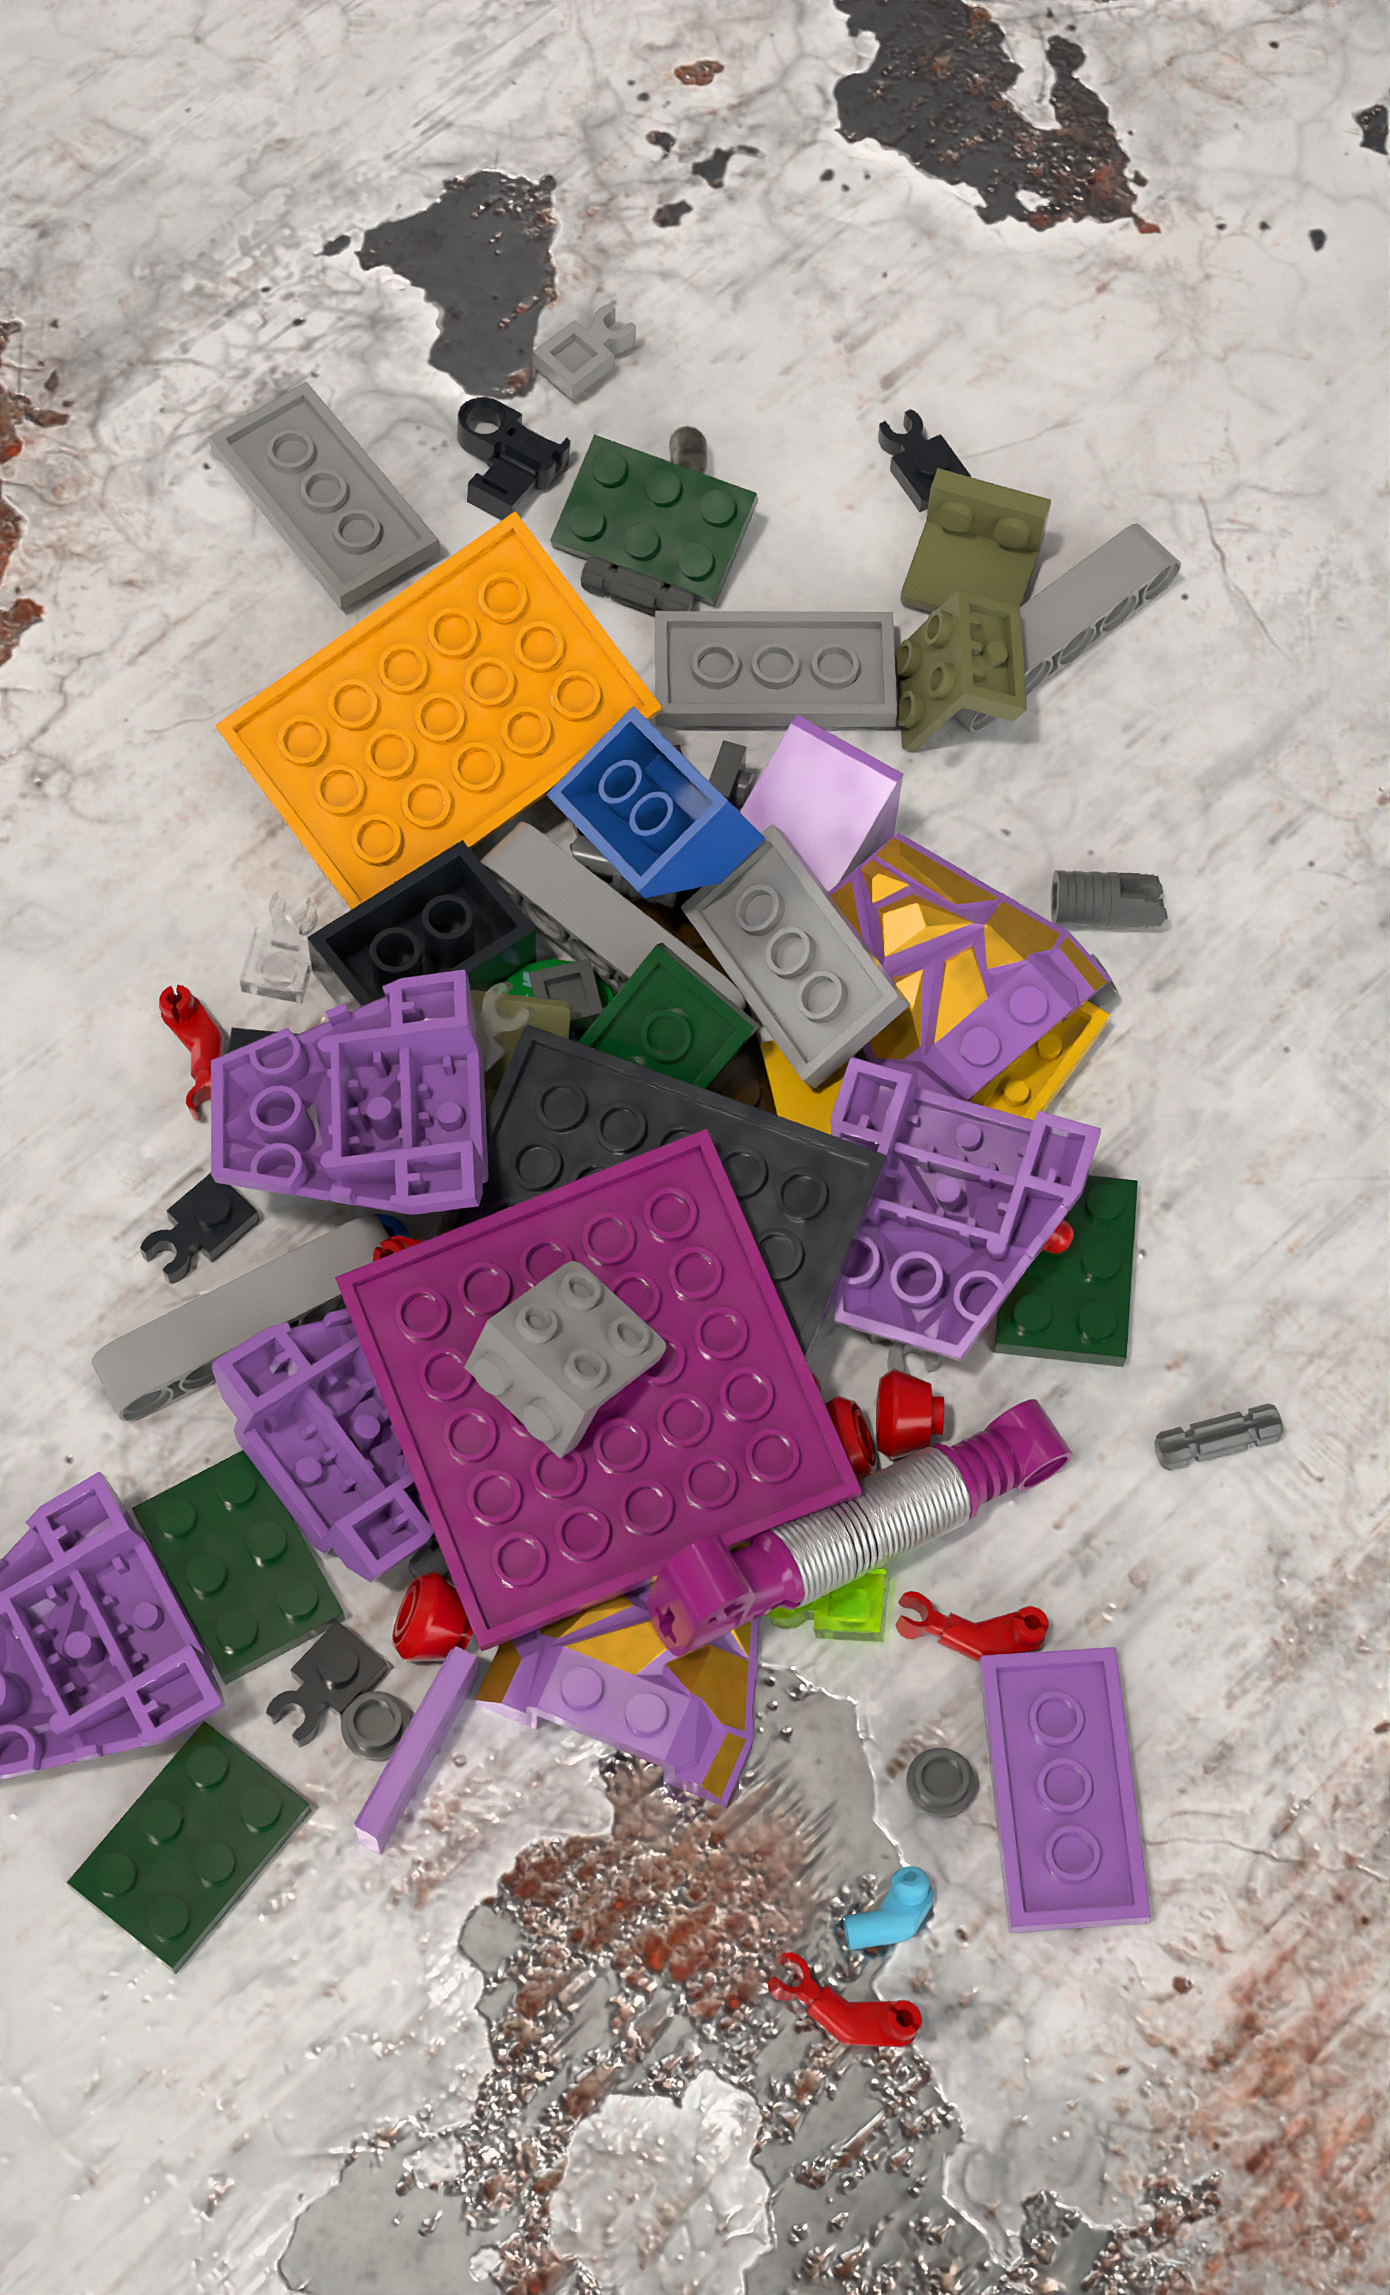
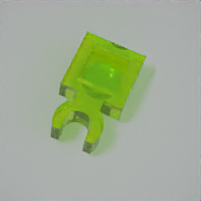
(846, 1613)

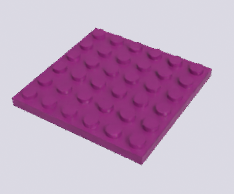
(695, 1447)

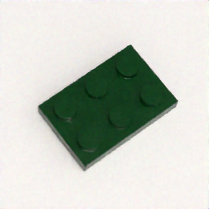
(654, 518)
(671, 1021)
(1078, 1300)
(238, 1566)
(189, 1847)

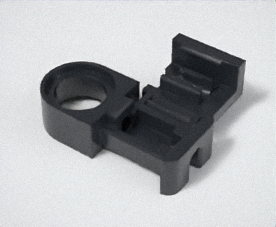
(511, 453)

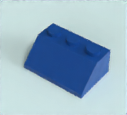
(653, 812)

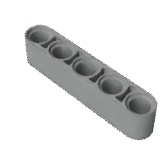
(1087, 606)
(584, 911)
(177, 1350)

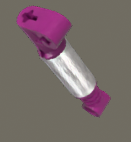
(901, 1508)

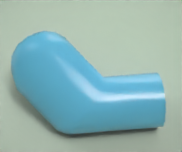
(898, 1915)

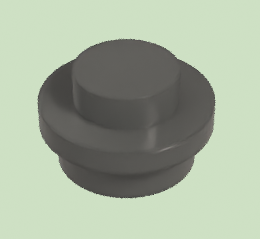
(374, 1725)
(940, 1782)

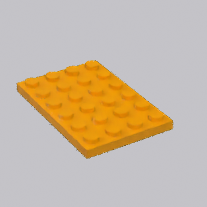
(437, 714)

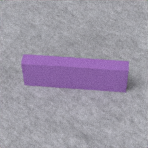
(416, 1749)

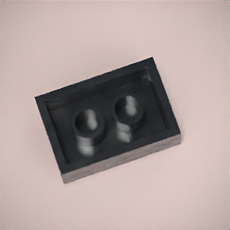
(425, 924)

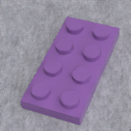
(1063, 1790)

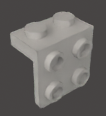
(562, 1354)

